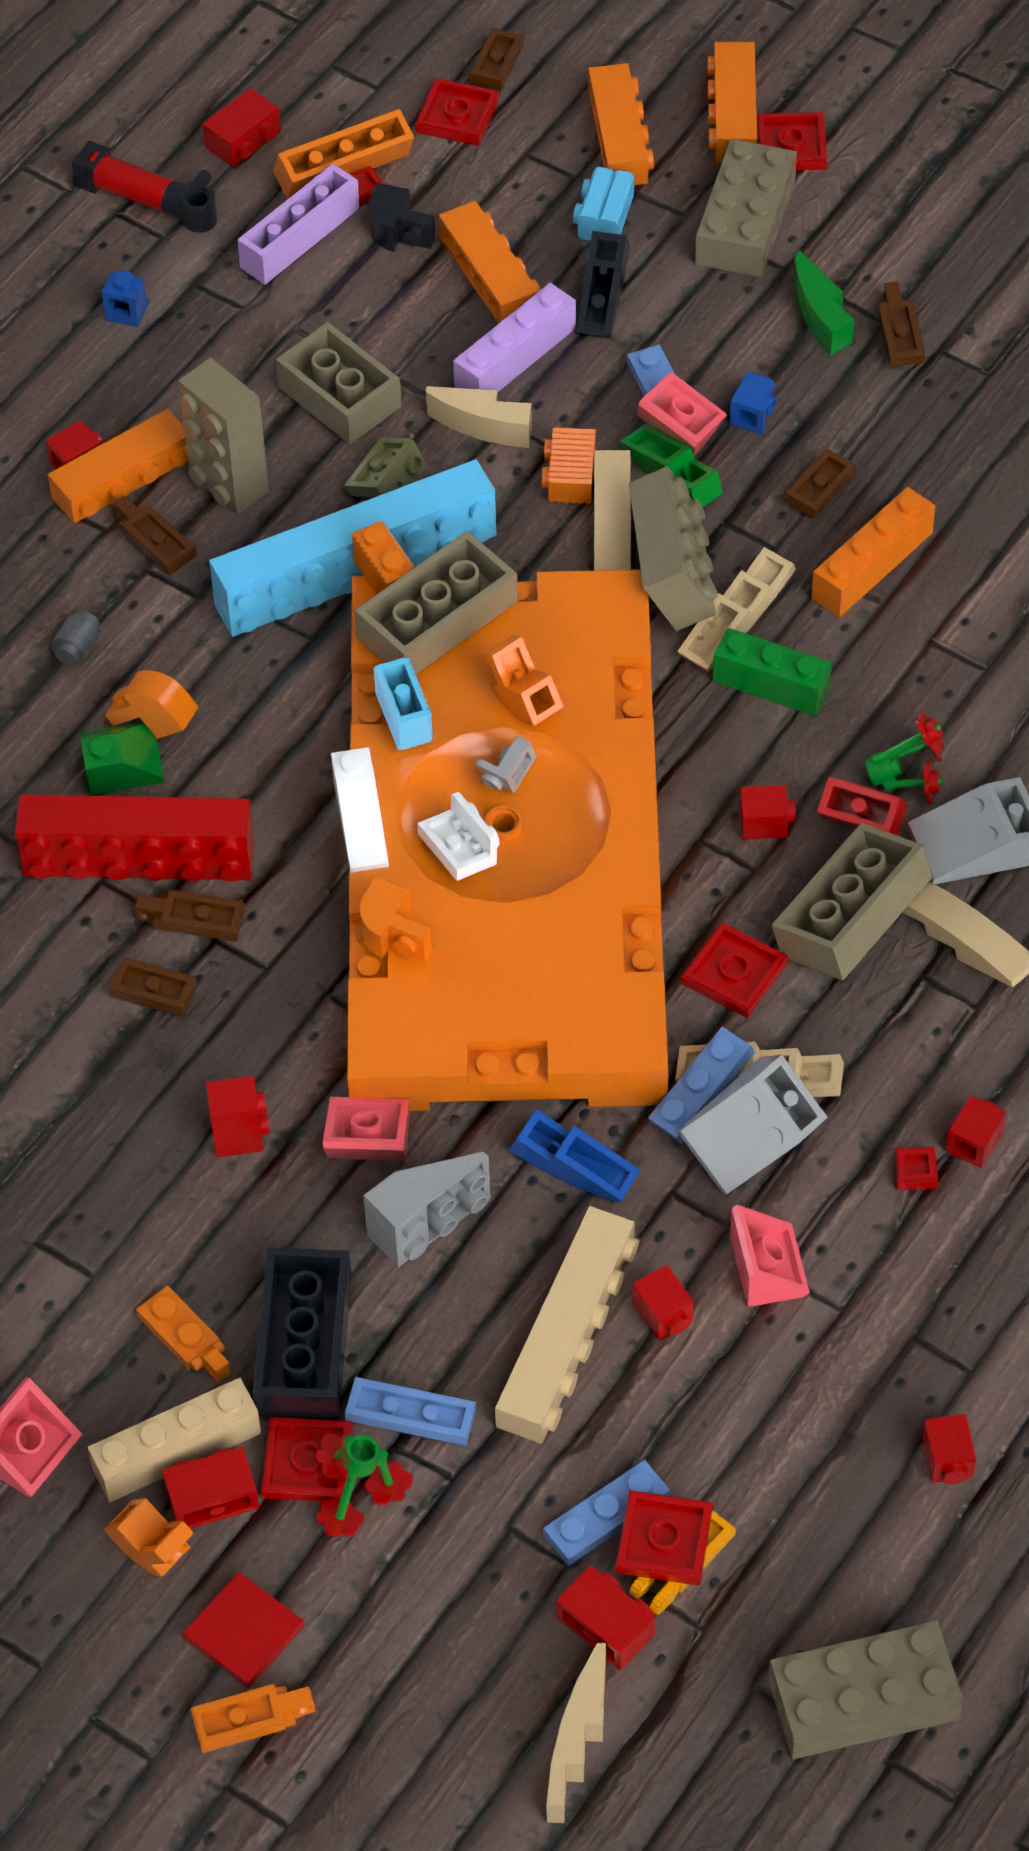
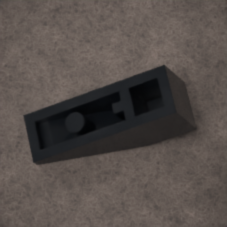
(603, 284)

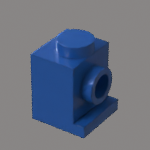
(127, 289)
(752, 403)

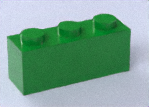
(771, 671)

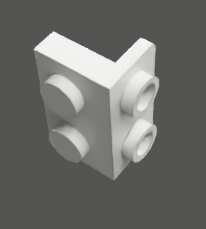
(460, 838)

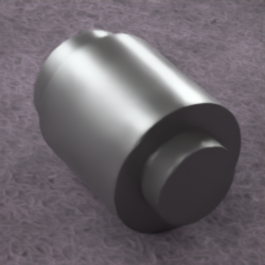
(76, 638)

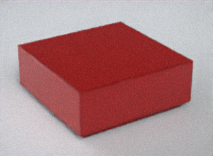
(367, 181)
(916, 1168)

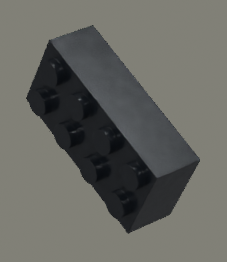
(302, 1333)

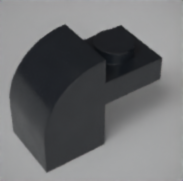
(395, 222)

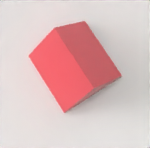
(680, 412)
(367, 1129)
(766, 1257)
(32, 1438)

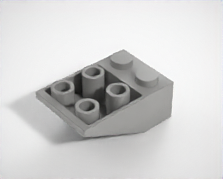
(976, 832)
(752, 1122)
(425, 1203)

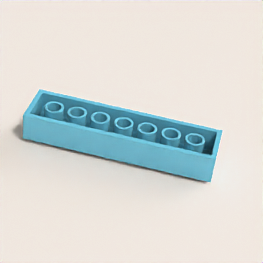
(317, 558)

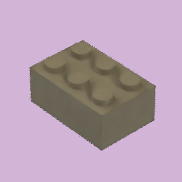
(338, 383)

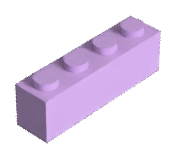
(298, 224)
(517, 341)

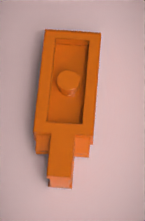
(184, 1333)
(249, 1715)

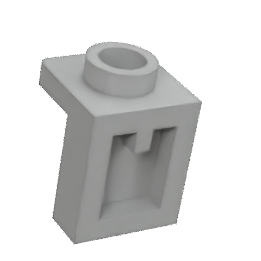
(512, 766)

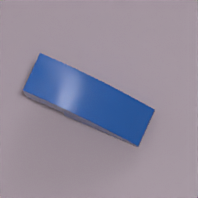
(574, 1158)

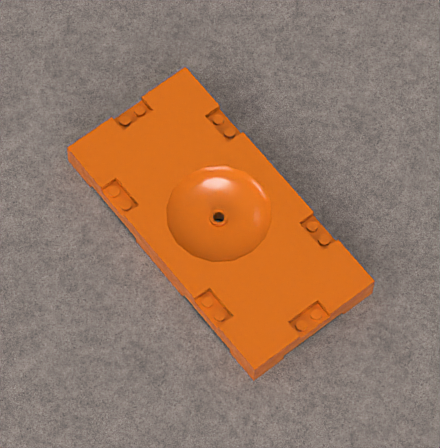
(555, 954)

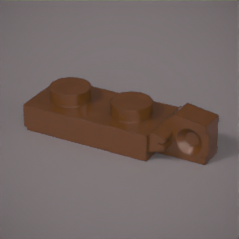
(900, 328)
(153, 535)
(192, 914)

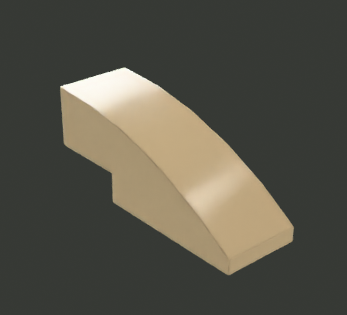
(481, 415)

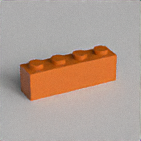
(732, 94)
(618, 121)
(351, 149)
(486, 259)
(119, 466)
(873, 552)

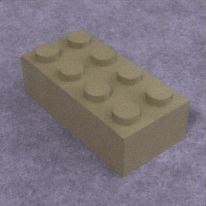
(746, 208)
(223, 436)
(673, 548)
(437, 603)
(852, 901)
(865, 1689)

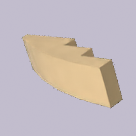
(612, 510)
(738, 607)
(971, 934)
(818, 1073)
(580, 1723)

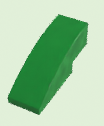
(822, 306)
(655, 450)

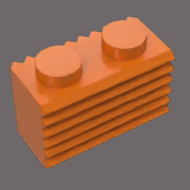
(571, 465)
(379, 556)

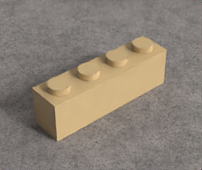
(181, 1433)

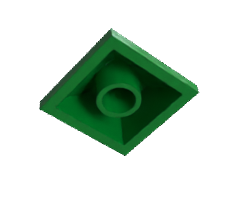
(121, 758)

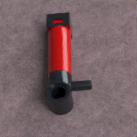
(192, 204)

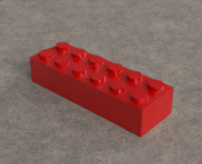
(135, 837)

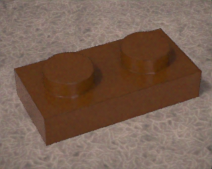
(496, 59)
(820, 483)
(153, 986)

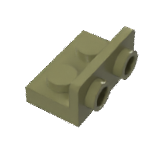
(387, 467)

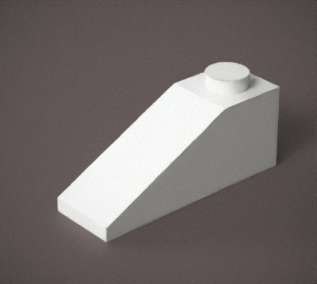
(359, 809)

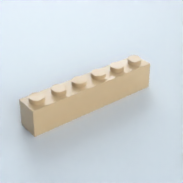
(565, 1325)

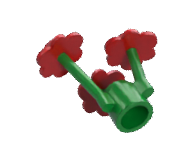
(886, 765)
(356, 1459)

